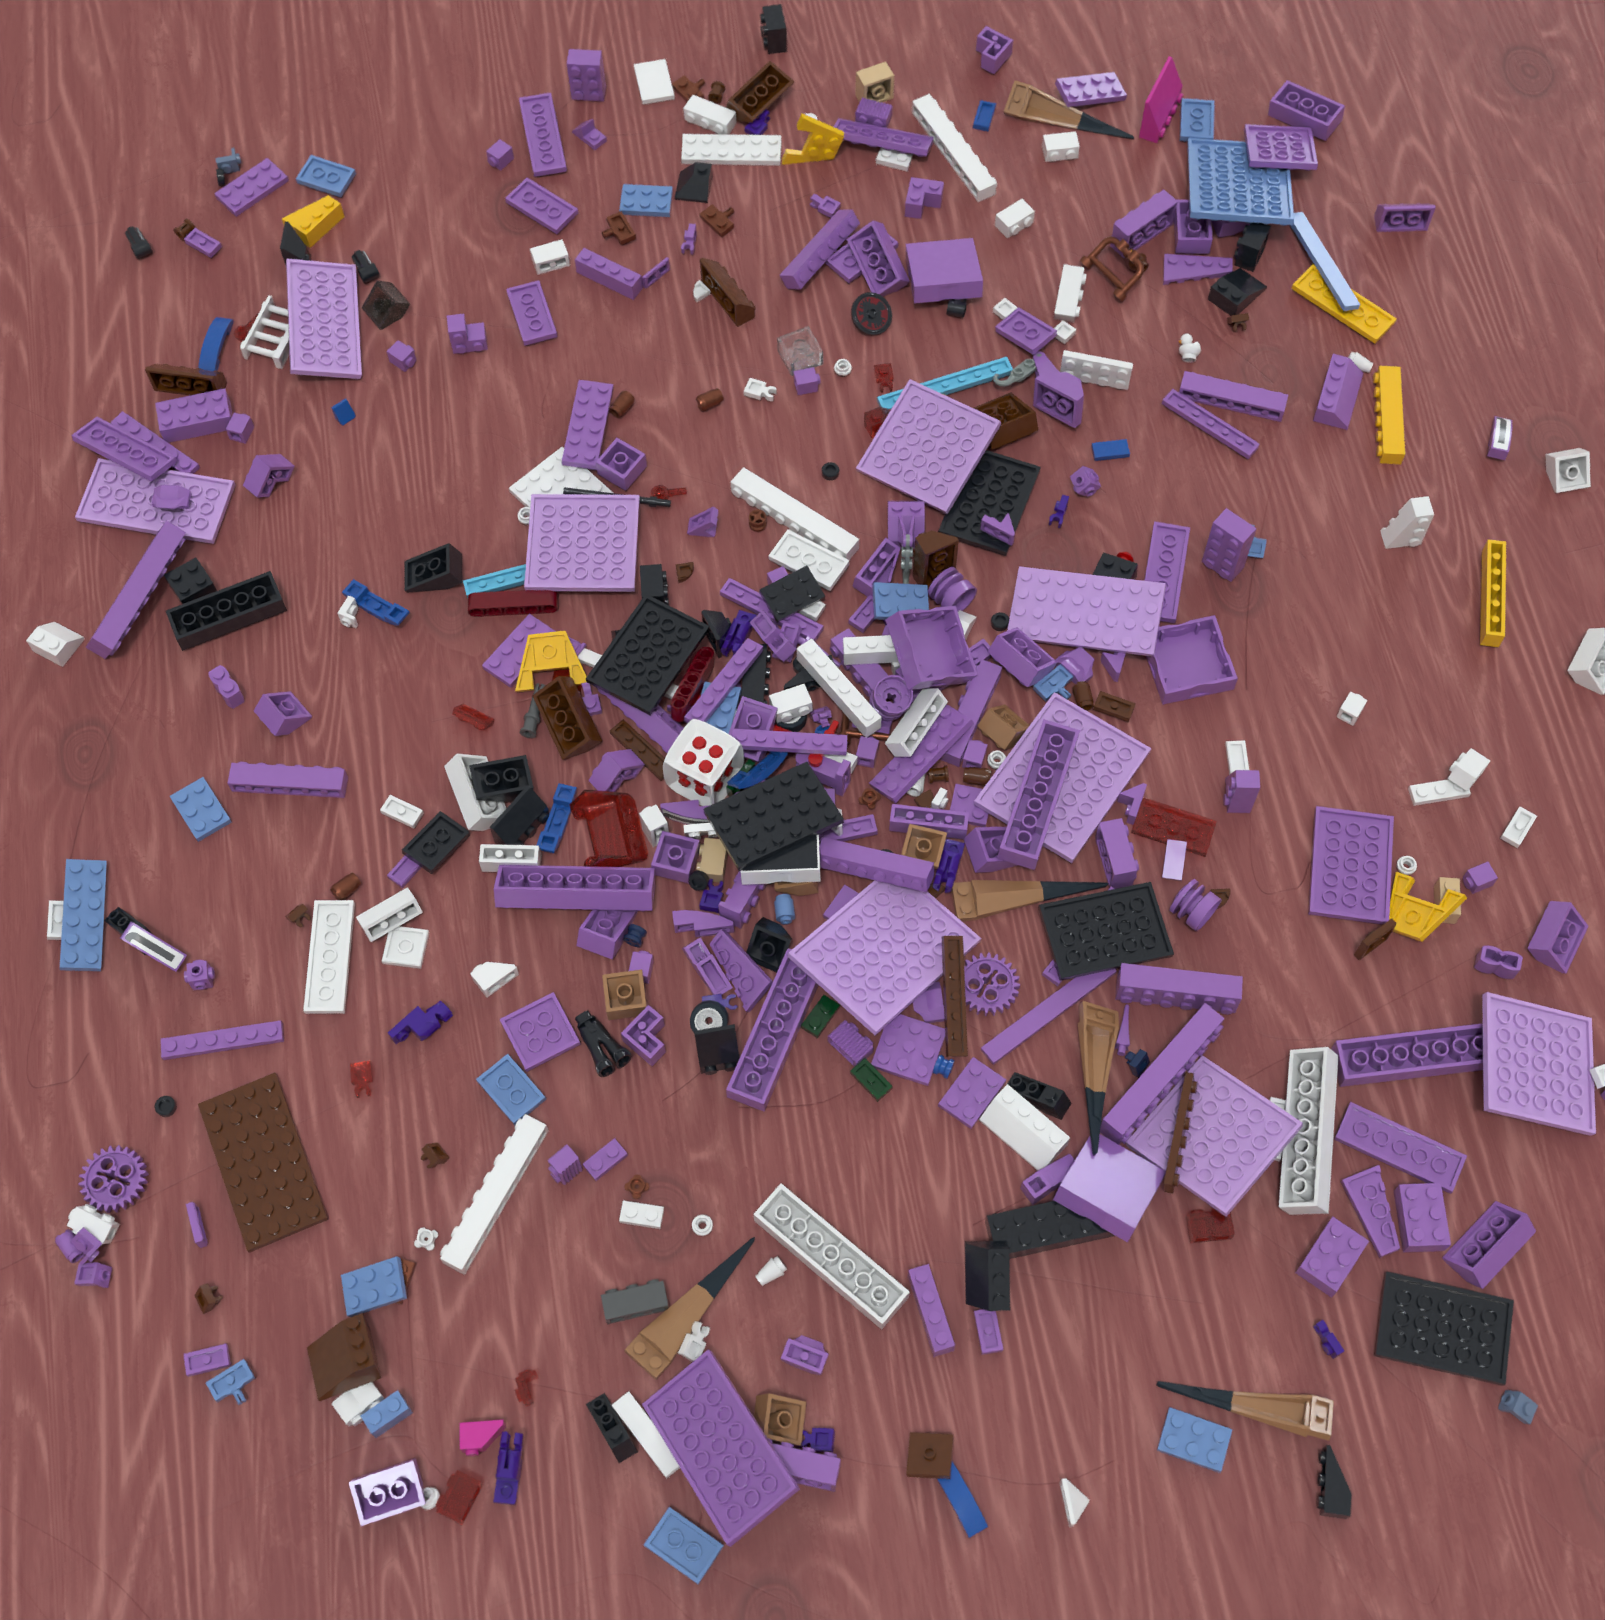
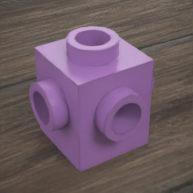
(1085, 481)
(199, 975)

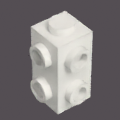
(99, 1225)

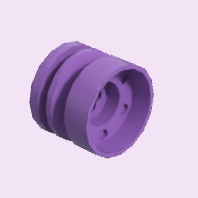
(952, 590)
(893, 688)
(1191, 902)

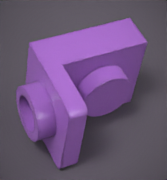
(86, 1243)
(93, 1275)

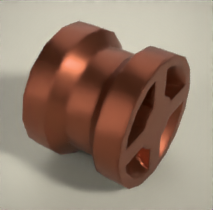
(755, 516)

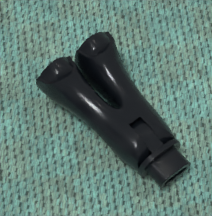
(593, 1035)

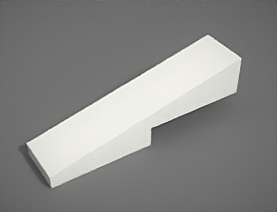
(645, 1433)

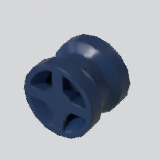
(634, 935)

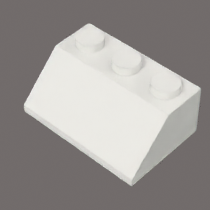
(1589, 662)

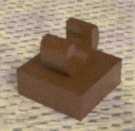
(1238, 320)
(297, 913)
(435, 1154)
(205, 1297)

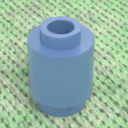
(784, 908)

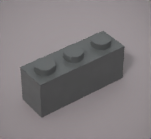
(634, 1301)

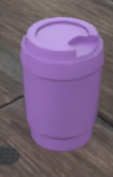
(67, 1247)

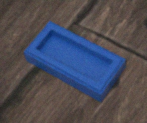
(984, 115)
(1110, 450)

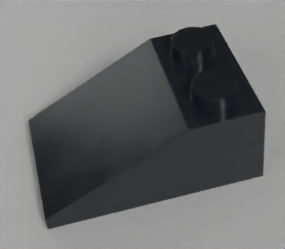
(1235, 291)
(434, 570)
(501, 779)
(717, 1049)

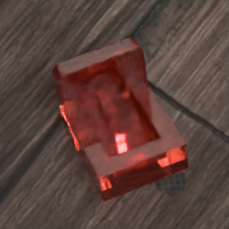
(523, 1393)

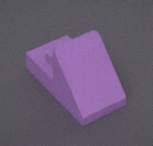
(589, 134)
(704, 523)
(1002, 531)
(1113, 663)
(1132, 798)

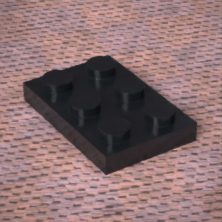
(792, 593)
(435, 842)

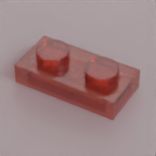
(468, 714)

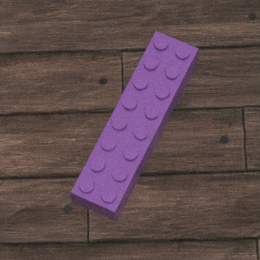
(136, 590)
(1038, 794)
(574, 887)
(772, 1036)
(1409, 1055)
(1162, 1074)

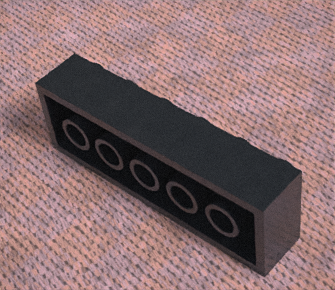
(226, 610)
(1042, 1229)

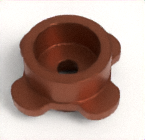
(873, 795)
(636, 1180)

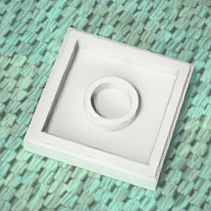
(405, 947)

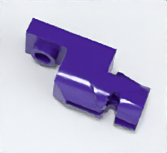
(738, 632)
(949, 864)
(420, 1023)
(508, 1469)

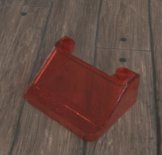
(612, 828)

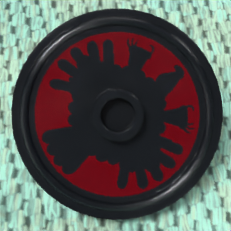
(871, 313)

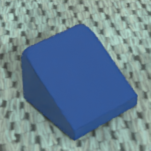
(343, 412)

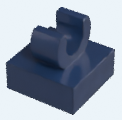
(1137, 1062)

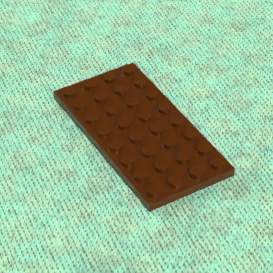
(262, 1162)

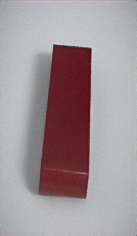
(512, 602)
(692, 683)

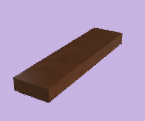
(644, 750)

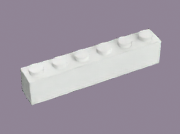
(839, 688)

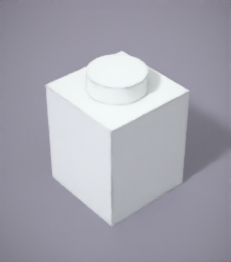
(1352, 708)

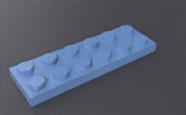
(83, 915)

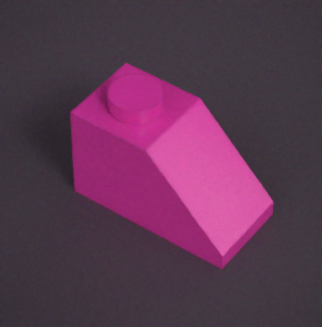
(479, 1435)

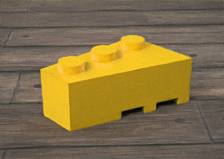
(315, 219)

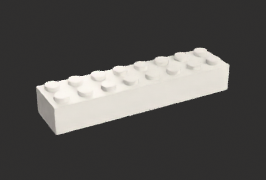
(1309, 1154)
(831, 1256)

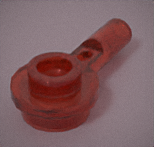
(242, 331)
(662, 492)

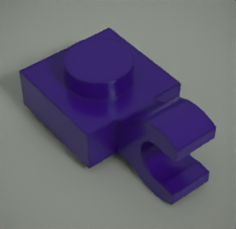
(759, 125)
(1060, 508)

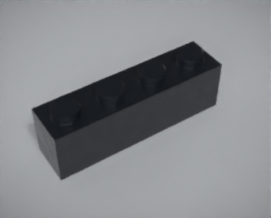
(754, 680)

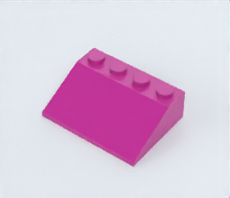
(1161, 103)

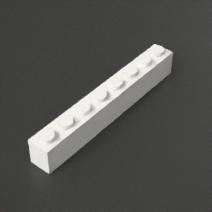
(954, 148)
(793, 514)
(494, 1194)

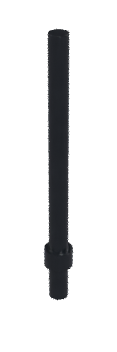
(652, 501)

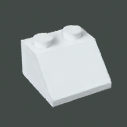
(1568, 469)
(54, 642)

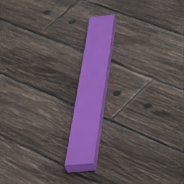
(1043, 1015)

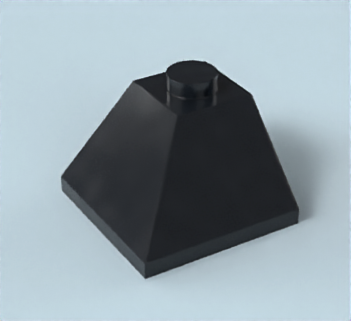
(695, 183)
(292, 245)
(718, 629)
(768, 944)

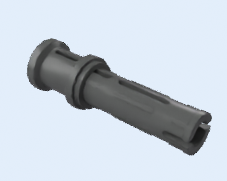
(531, 718)

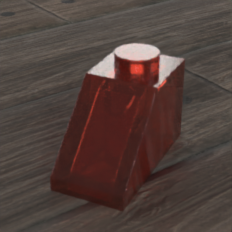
(874, 419)

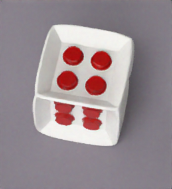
(702, 762)

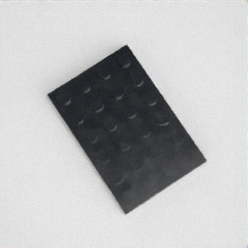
(993, 489)
(647, 654)
(773, 816)
(1105, 930)
(1444, 1328)

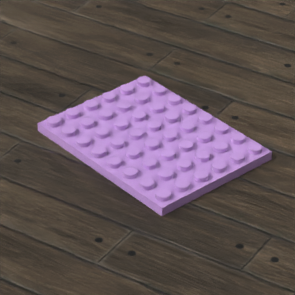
(1096, 776)
(881, 951)

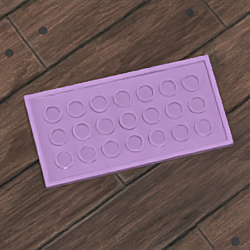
(323, 319)
(124, 501)
(1088, 610)

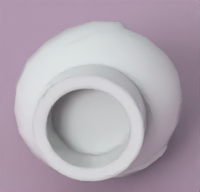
(1189, 350)

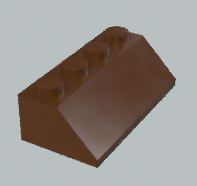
(759, 93)
(726, 292)
(184, 380)
(933, 555)
(567, 717)

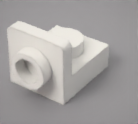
(347, 612)

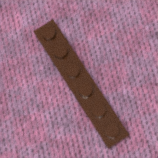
(954, 996)
(1179, 1139)

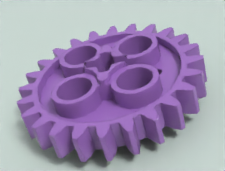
(1002, 993)
(104, 1196)

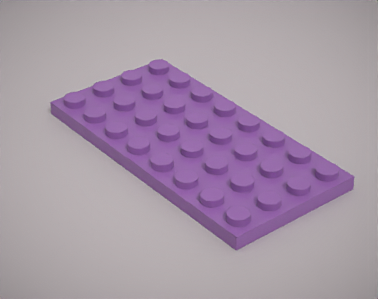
(720, 1447)

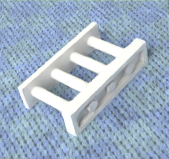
(279, 355)

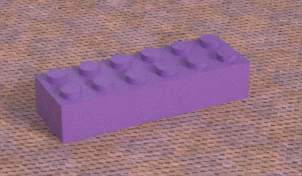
(1178, 988)

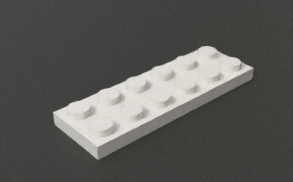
(731, 149)
(329, 957)

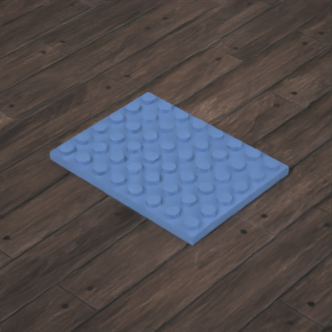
(1230, 190)

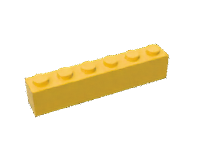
(1389, 415)
(1493, 593)

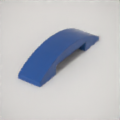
(213, 343)
(374, 605)
(759, 772)
(558, 818)
(963, 1503)

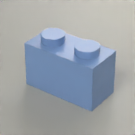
(386, 1414)

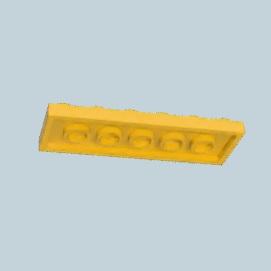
(1367, 320)

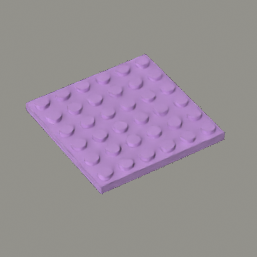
(928, 446)
(582, 543)
(1538, 1064)
(1229, 1137)

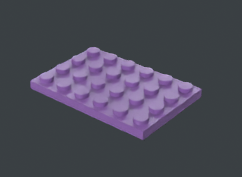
(1351, 865)

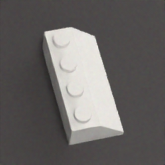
(477, 813)
(1024, 1128)

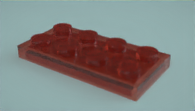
(1166, 822)

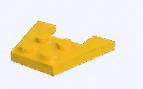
(820, 145)
(548, 653)
(1415, 916)

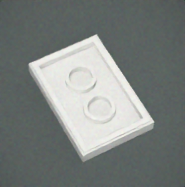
(654, 81)

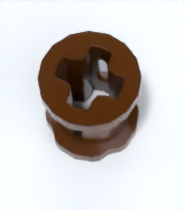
(716, 93)
(184, 229)
(942, 774)

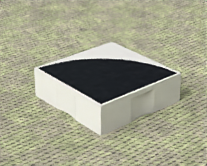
(792, 865)

